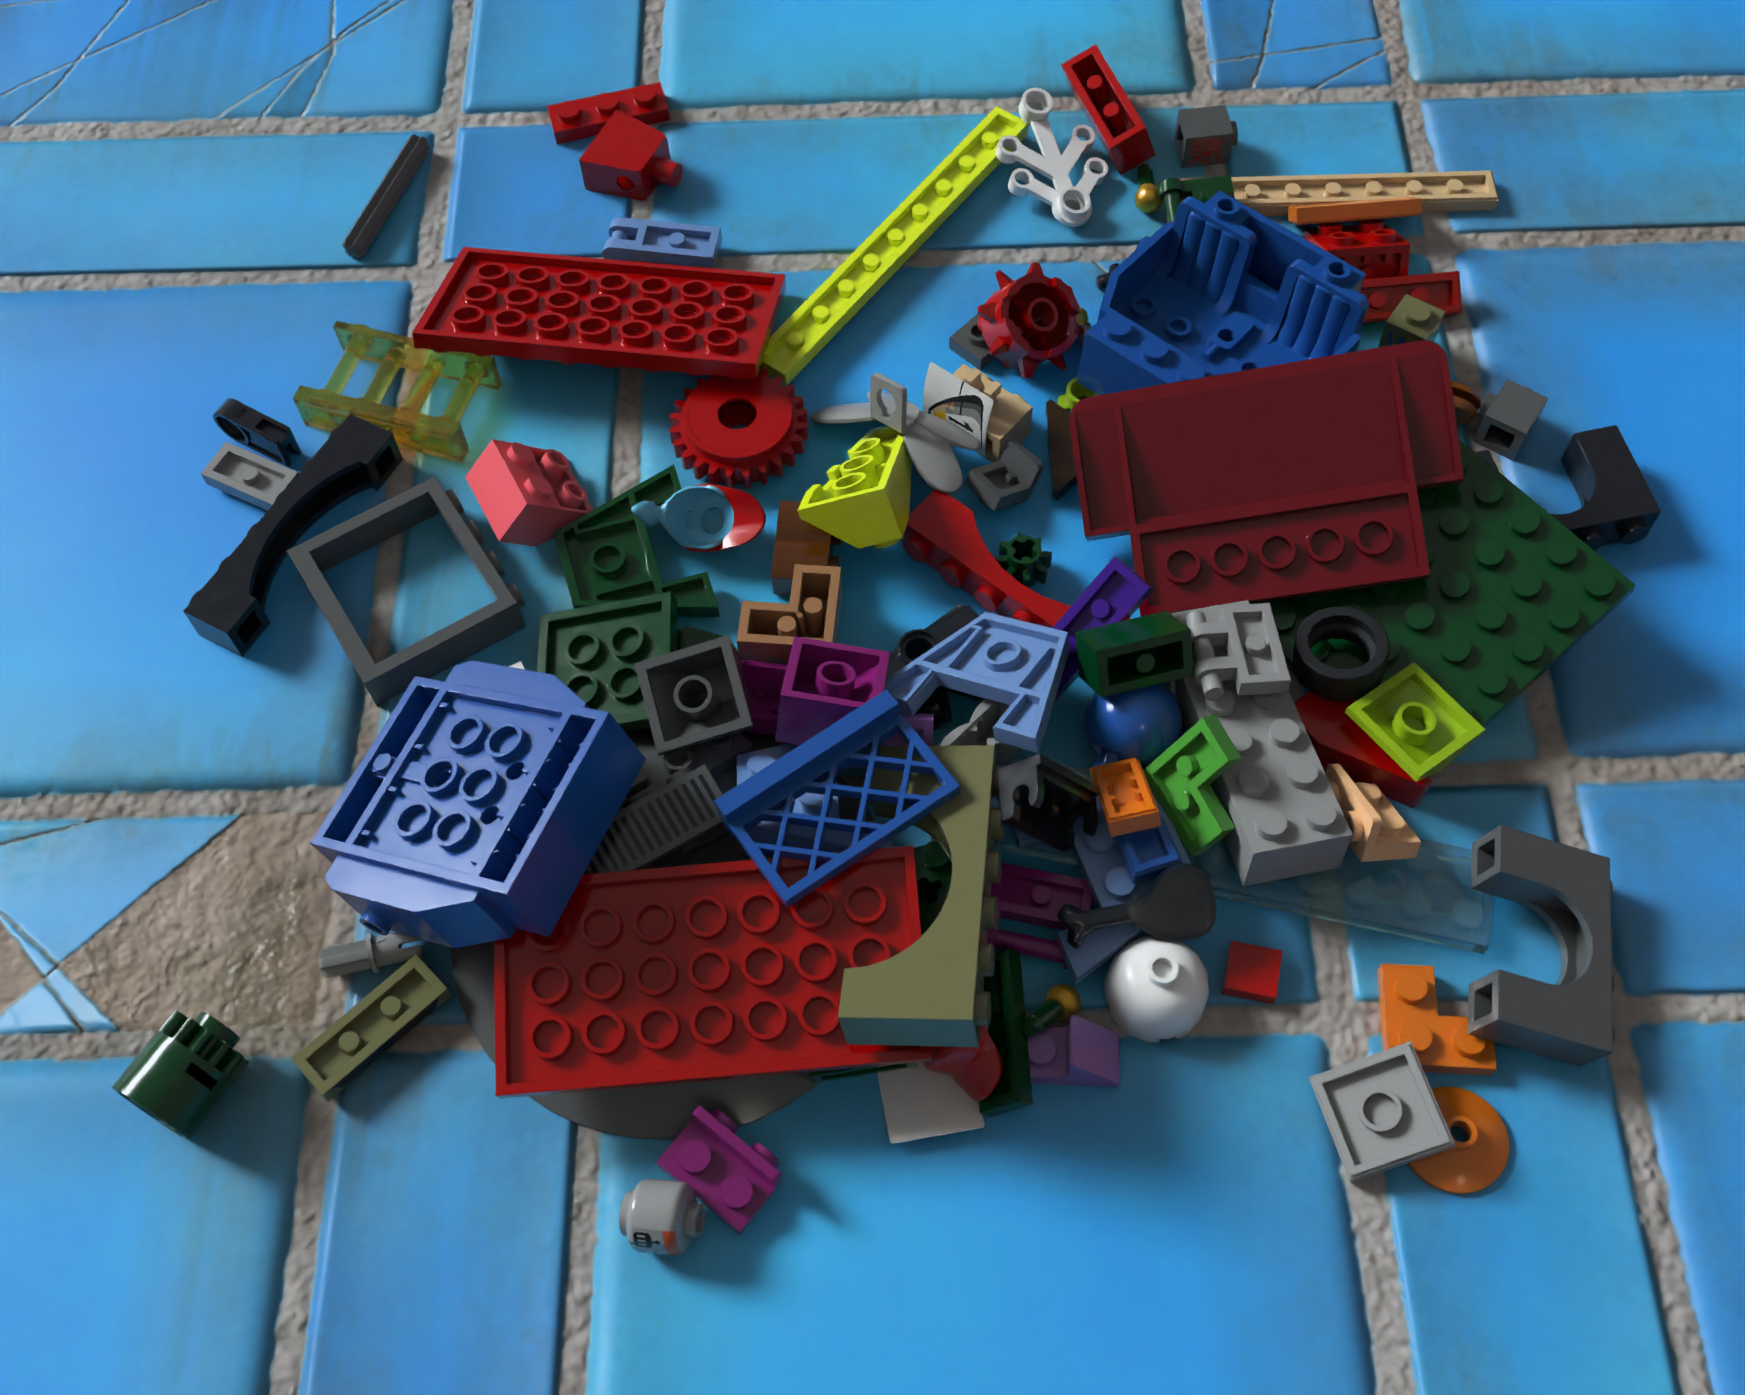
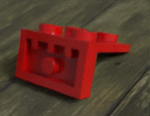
(1366, 246)

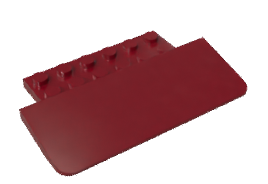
(1271, 475)

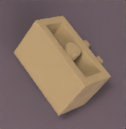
(1009, 416)

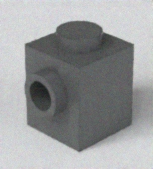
(1509, 418)

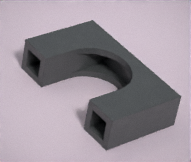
(1574, 899)

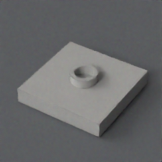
(1381, 1112)

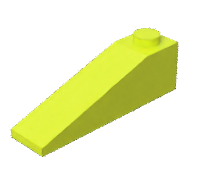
(867, 494)

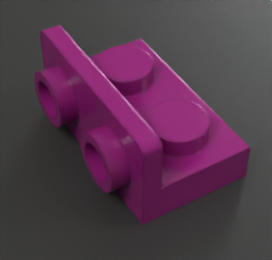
(722, 1168)

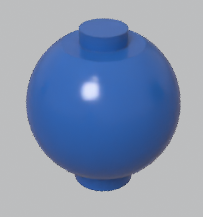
(1132, 724)

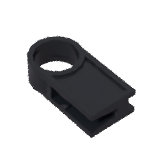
(256, 431)

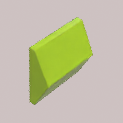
(1415, 722)

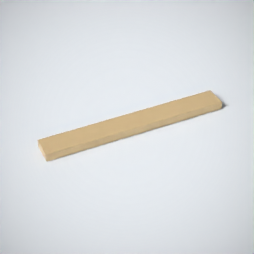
(1438, 190)

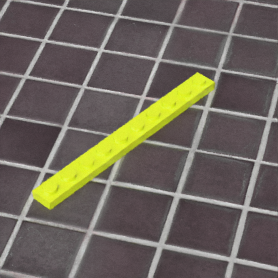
(888, 247)

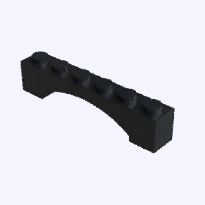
(234, 599)

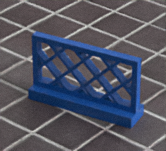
(805, 770)

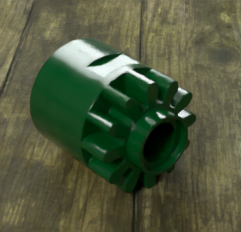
(183, 1072)

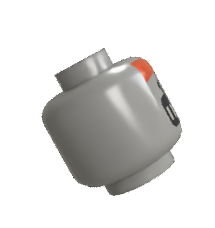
(661, 1217)

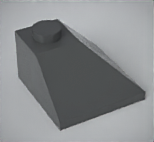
(695, 695)

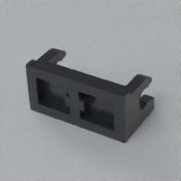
(1046, 800)

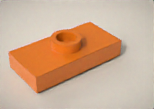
(1125, 797)

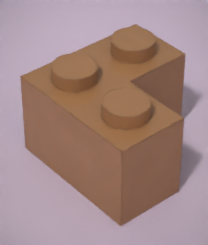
(813, 613)

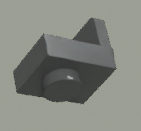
(1006, 480)

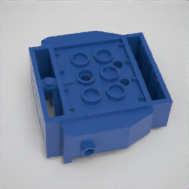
(1220, 298)
(477, 807)

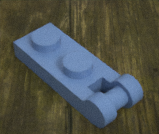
(663, 242)

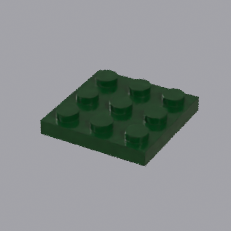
(598, 648)

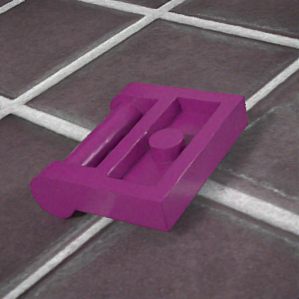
(1035, 899)

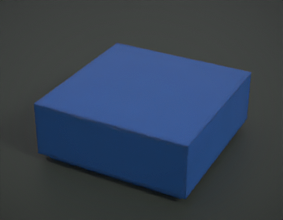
(1147, 852)

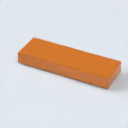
(1355, 210)

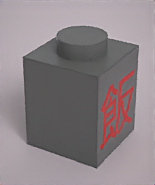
(1204, 136)

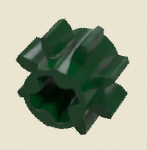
(1024, 559)

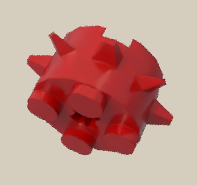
(1030, 321)

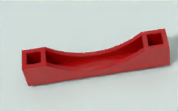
(948, 540)

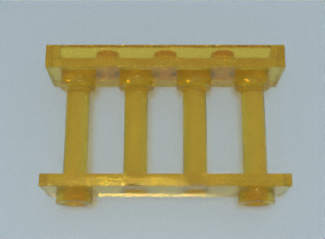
(413, 431)

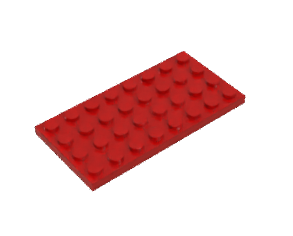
(603, 312)
(697, 976)

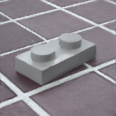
(247, 475)

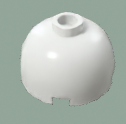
(1156, 988)

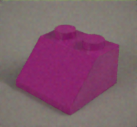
(825, 685)

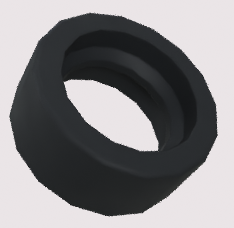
(1340, 624)

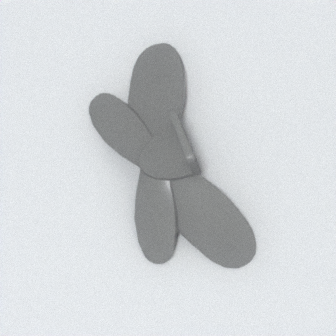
(924, 434)

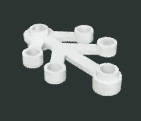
(1034, 111)

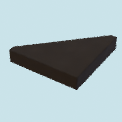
(1060, 449)

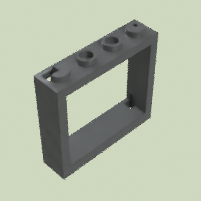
(441, 648)

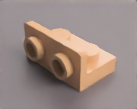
(1374, 822)

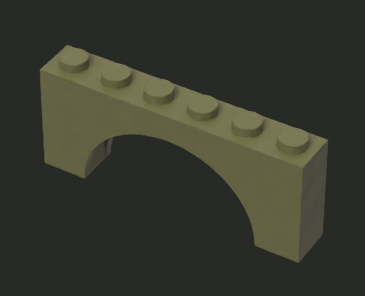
(937, 984)

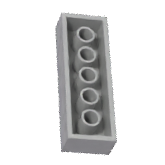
(1278, 789)

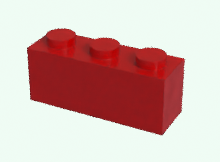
(1108, 109)

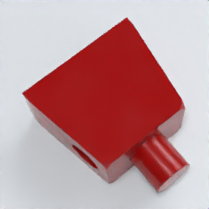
(628, 159)

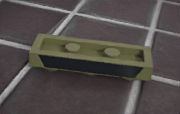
(371, 1027)

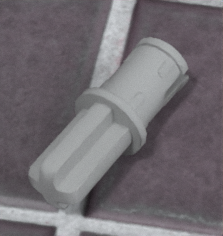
(367, 954)

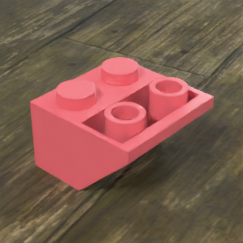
(526, 492)

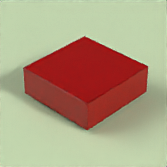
(1252, 972)

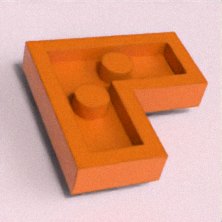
(1411, 1015)

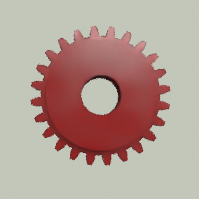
(745, 455)

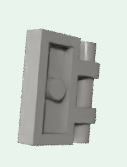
(1252, 648)

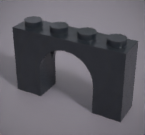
(1610, 489)

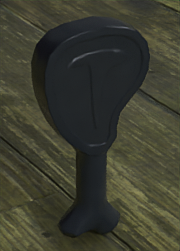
(1174, 908)

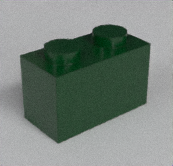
(1134, 653)

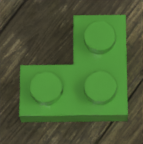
(1183, 782)

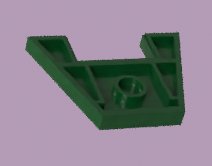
(612, 557)

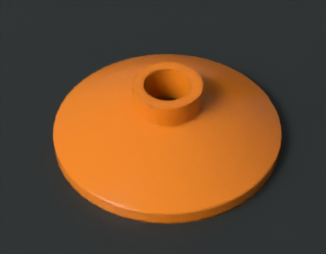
(1472, 1163)

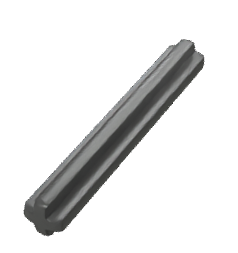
(385, 196)

